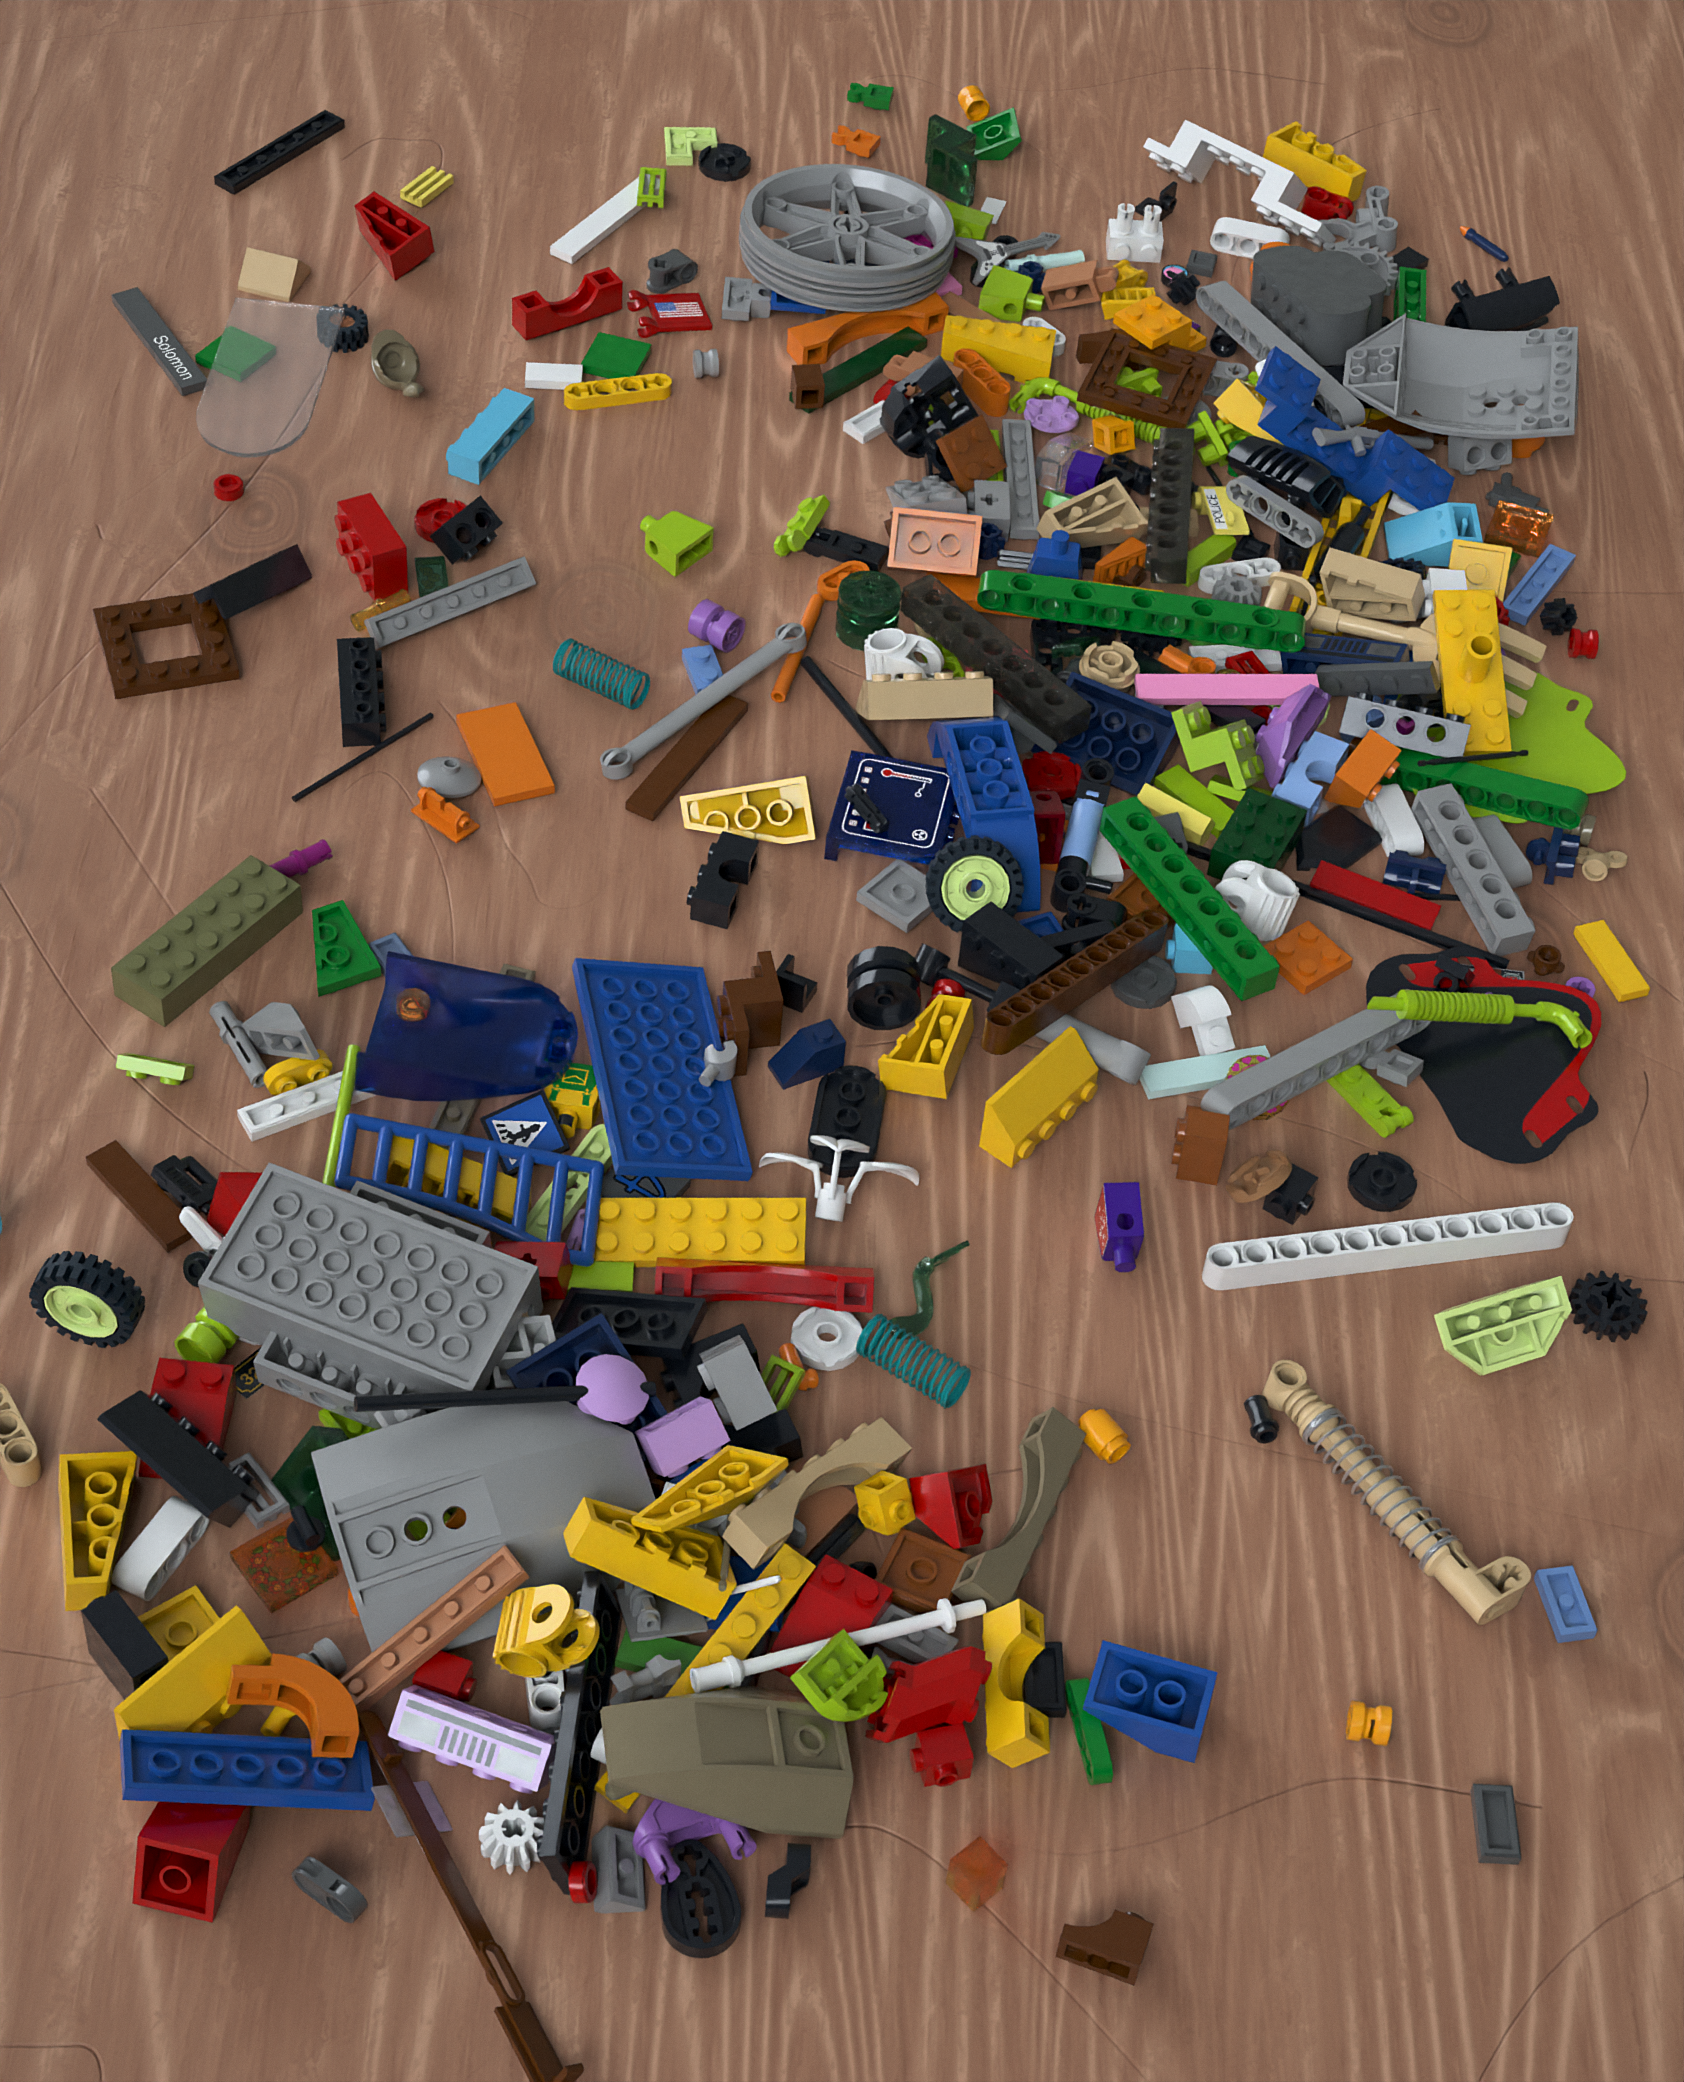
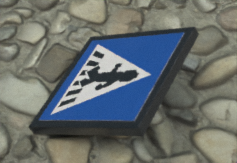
(526, 1124)

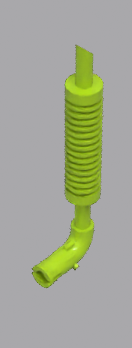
(1053, 387)
(1480, 1009)

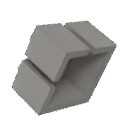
(738, 1382)

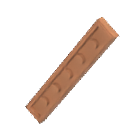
(434, 1628)

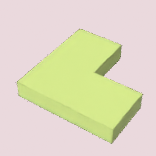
(682, 140)

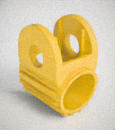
(533, 1642)

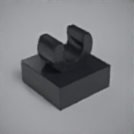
(1452, 971)

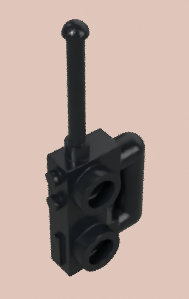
(172, 1178)

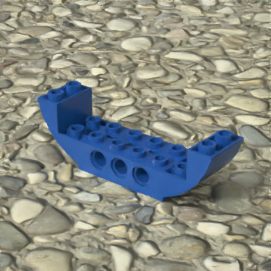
(991, 792)

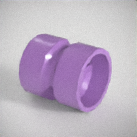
(716, 625)

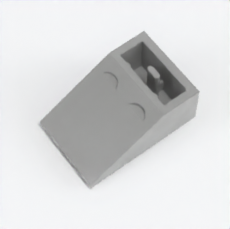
(928, 494)

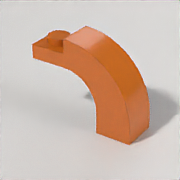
(305, 1691)

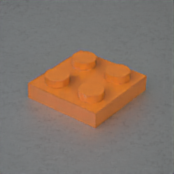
(1308, 957)

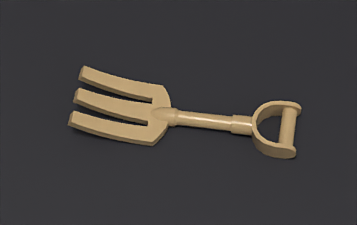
(1419, 640)

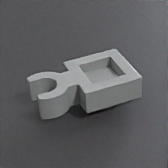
(1395, 1066)

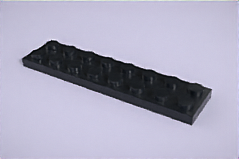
(574, 1773)

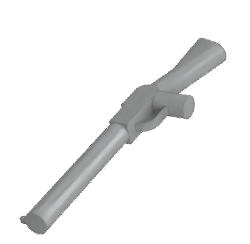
(1361, 436)

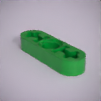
(1089, 1734)

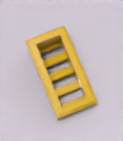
(1122, 297)

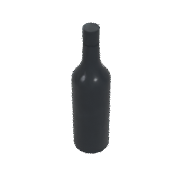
(1347, 538)

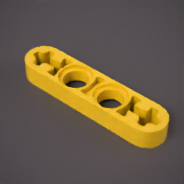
(648, 386)

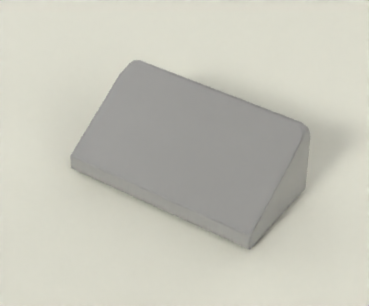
(618, 1872)

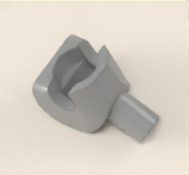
(719, 1064)

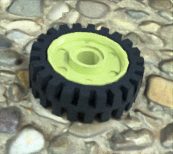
(967, 861)
(87, 1299)

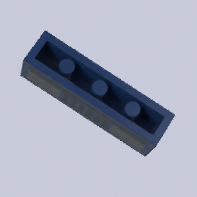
(1341, 650)

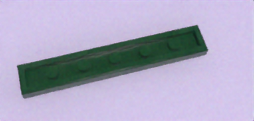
(868, 364)

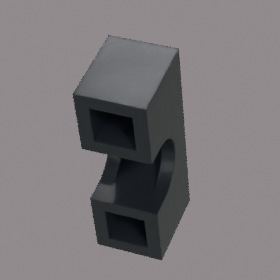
(729, 861)

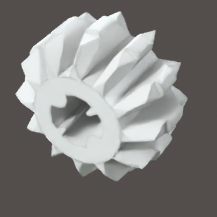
(511, 1837)

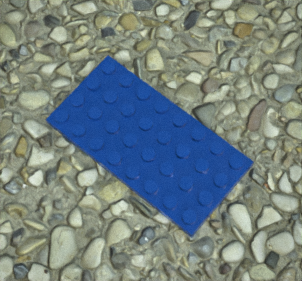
(647, 1056)

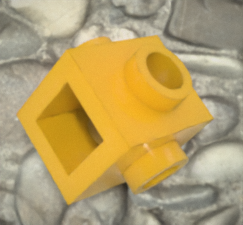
(884, 1503)

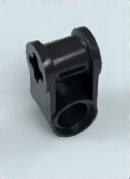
(1092, 911)

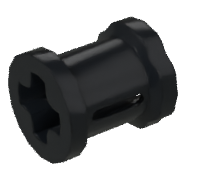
(1426, 700)

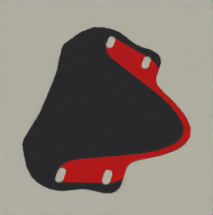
(1498, 1076)

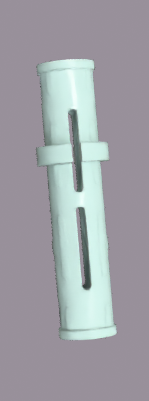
(1048, 261)

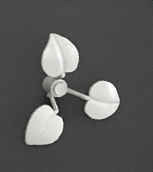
(832, 1197)

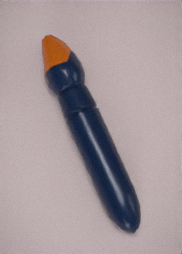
(1482, 242)

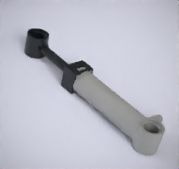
(1109, 1053)

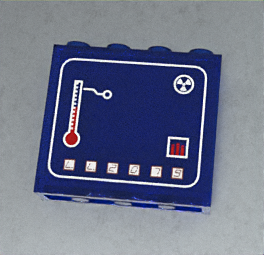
(910, 795)

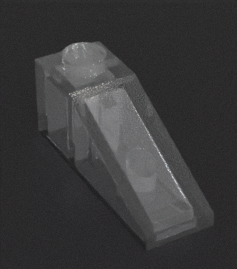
(1056, 458)

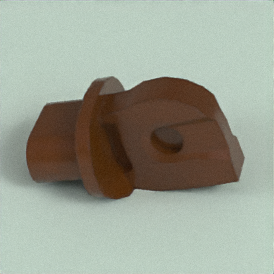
(1134, 577)

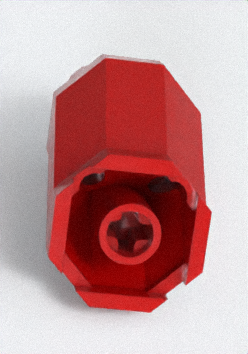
(930, 1694)

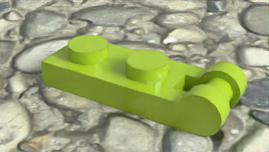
(1371, 1101)

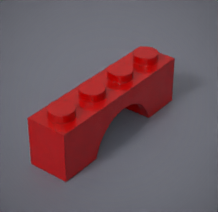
(596, 296)

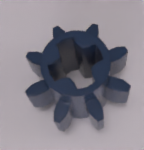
(1035, 271)
(990, 541)

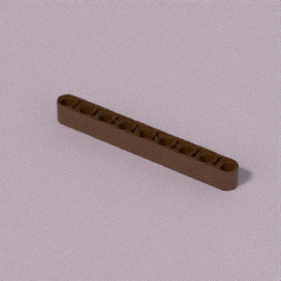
(1073, 982)

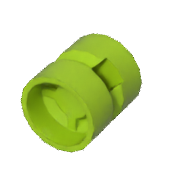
(205, 1340)

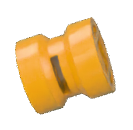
(973, 103)
(1369, 1723)

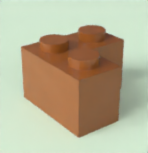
(1201, 1145)

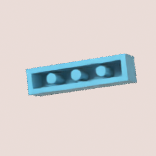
(490, 436)

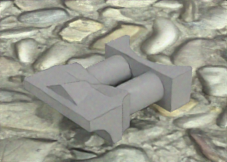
(653, 1680)

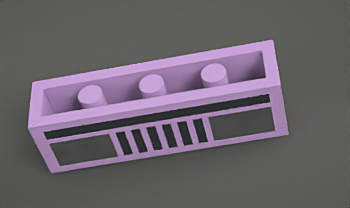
(473, 1738)

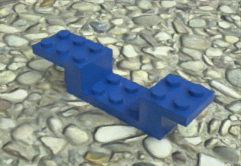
(1384, 467)

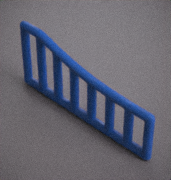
(493, 1149)

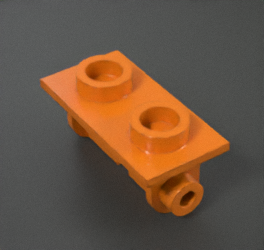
(443, 815)

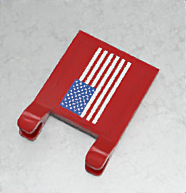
(669, 312)

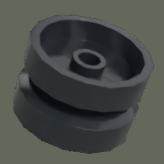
(883, 988)

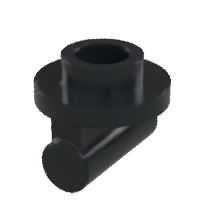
(195, 1265)
(305, 1532)

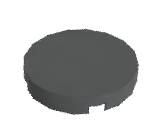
(1147, 985)

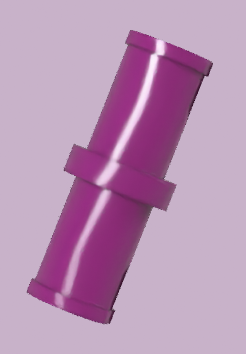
(300, 861)

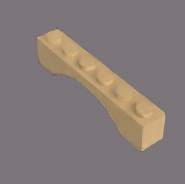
(766, 1524)

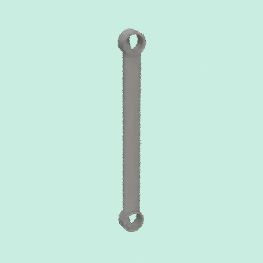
(702, 701)

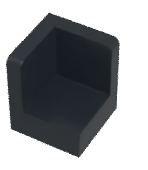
(795, 989)

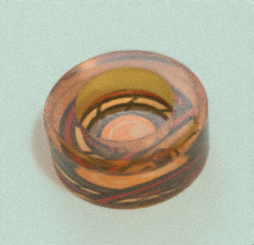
(413, 1005)

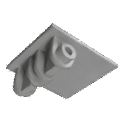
(655, 1617)

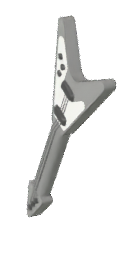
(995, 253)

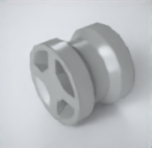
(705, 363)

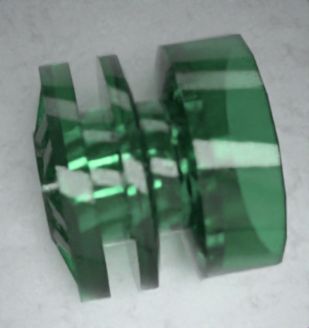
(866, 605)

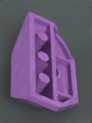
(1288, 729)

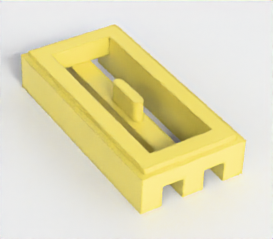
(423, 185)

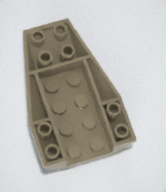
(736, 1756)

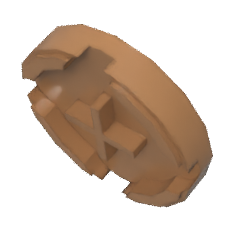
(1258, 1176)

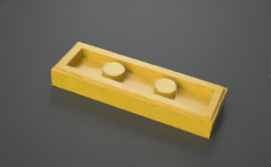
(1611, 961)

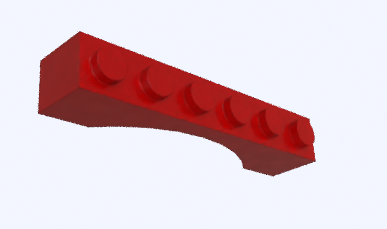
(810, 1285)

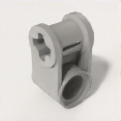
(1224, 376)

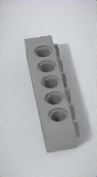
(1473, 870)

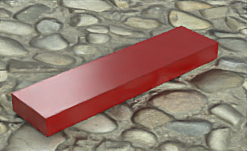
(1375, 895)

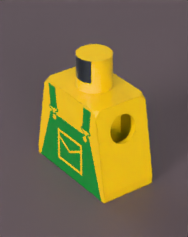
(575, 1099)

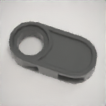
(329, 1889)

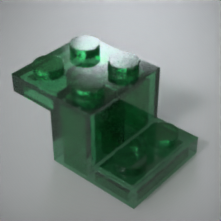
(951, 160)

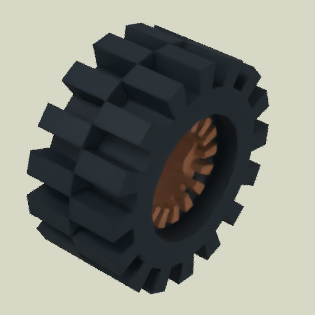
(353, 329)

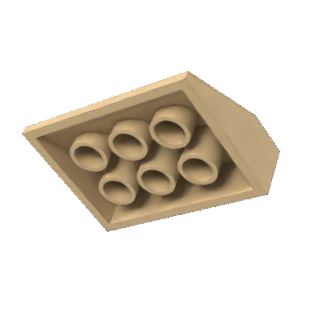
(926, 697)

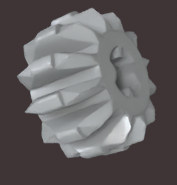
(1237, 590)

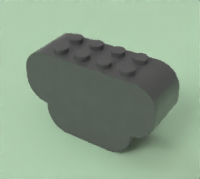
(1318, 299)

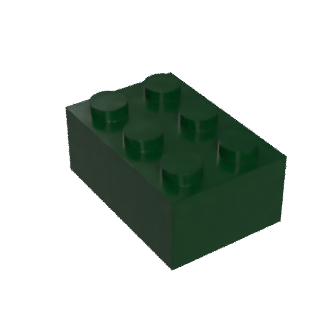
(1259, 832)

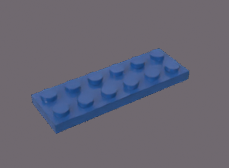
(241, 1771)

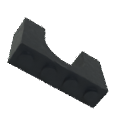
(768, 1435)

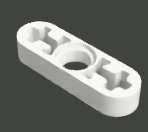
(1254, 568)

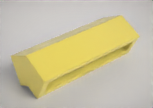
(1195, 824)

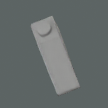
(280, 1032)

